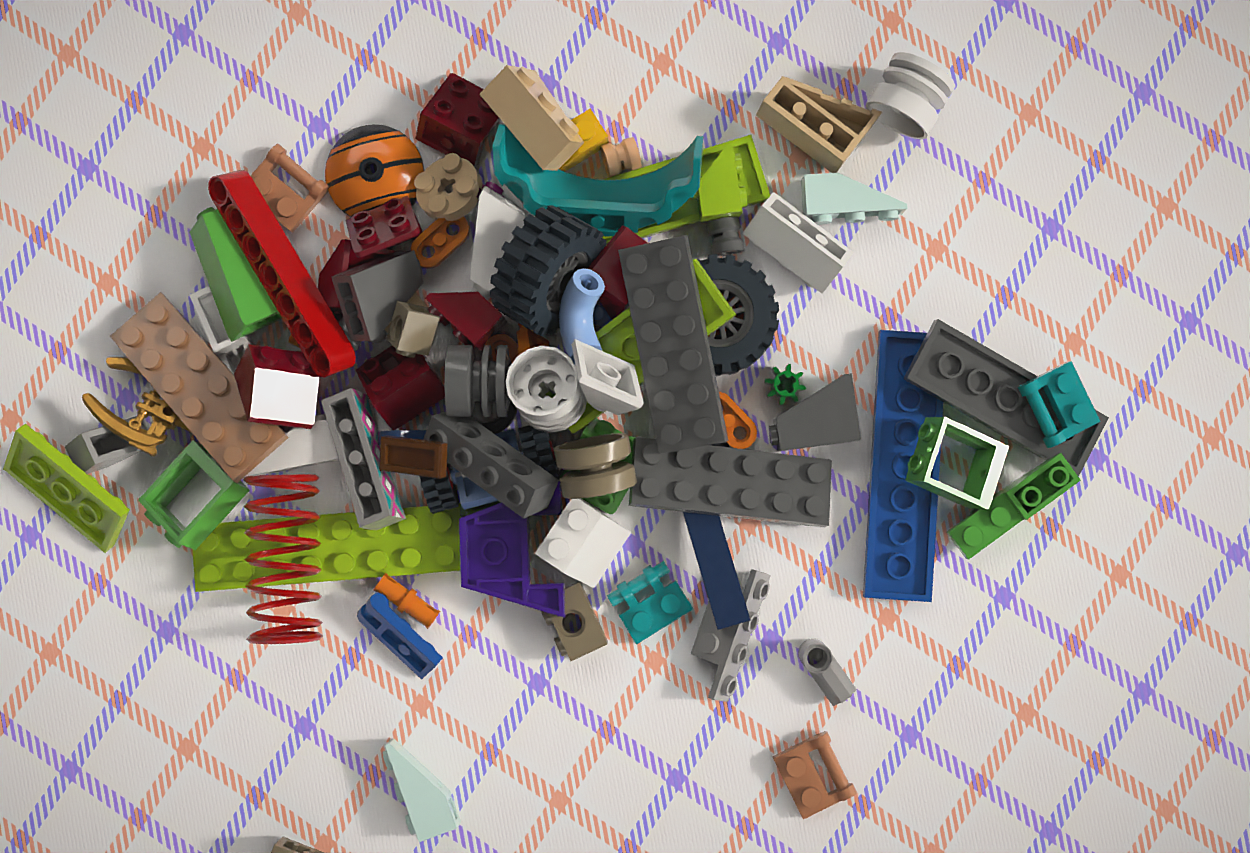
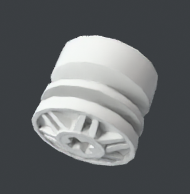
(911, 95)
(537, 373)

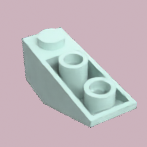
(838, 196)
(425, 796)

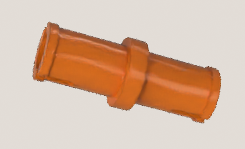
(406, 600)

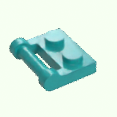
(1067, 400)

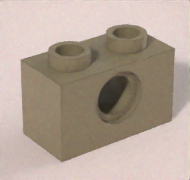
(588, 637)

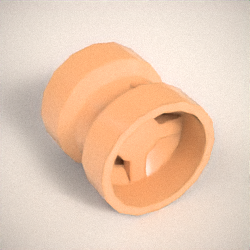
(620, 156)

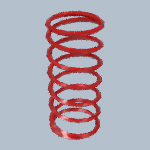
(283, 634)

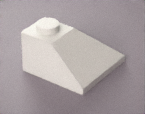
(606, 380)

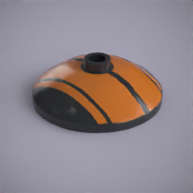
(396, 163)

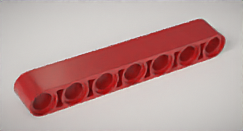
(281, 273)

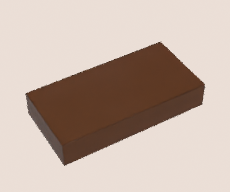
(413, 456)

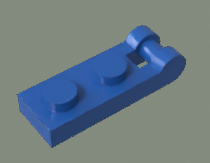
(398, 635)

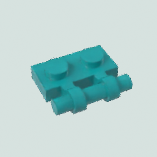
(655, 611)

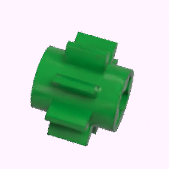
(784, 393)

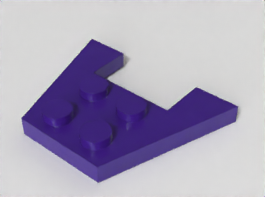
(498, 557)

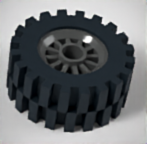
(540, 266)

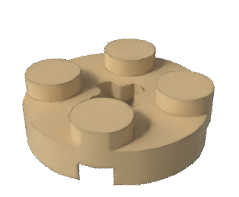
(439, 175)

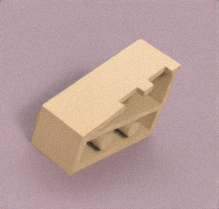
(533, 116)
(816, 122)

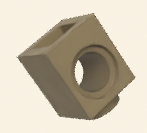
(412, 329)

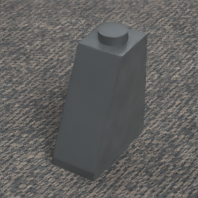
(372, 291)
(819, 419)

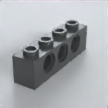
(493, 464)

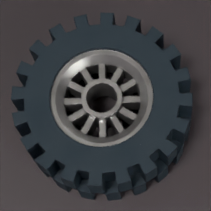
(759, 312)

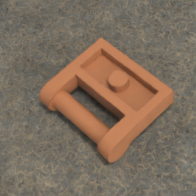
(283, 201)
(804, 779)

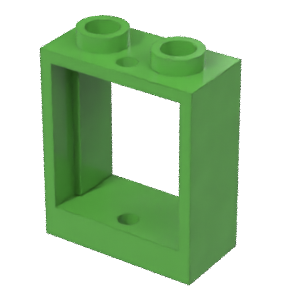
(987, 459)
(174, 480)

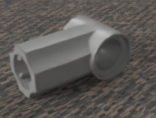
(827, 673)

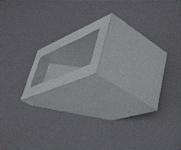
(99, 449)

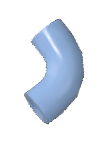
(578, 308)

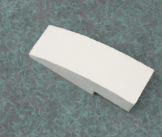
(213, 326)

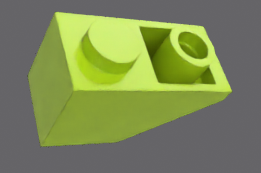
(719, 188)

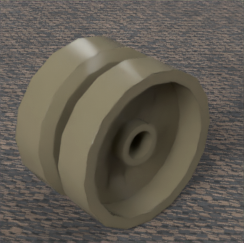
(595, 466)

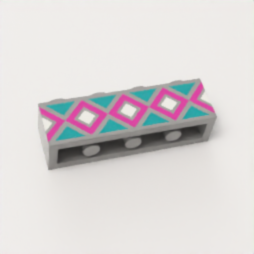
(357, 447)

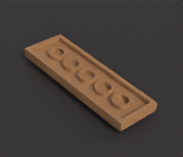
(196, 386)

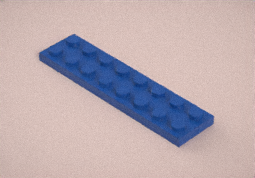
(899, 513)

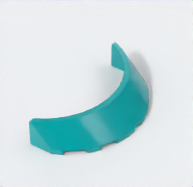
(598, 202)

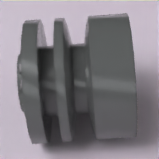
(476, 381)

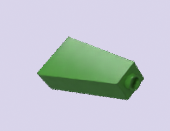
(233, 283)

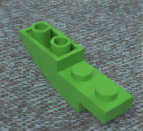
(1013, 504)

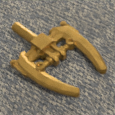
(132, 431)

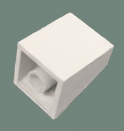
(494, 225)
(583, 542)

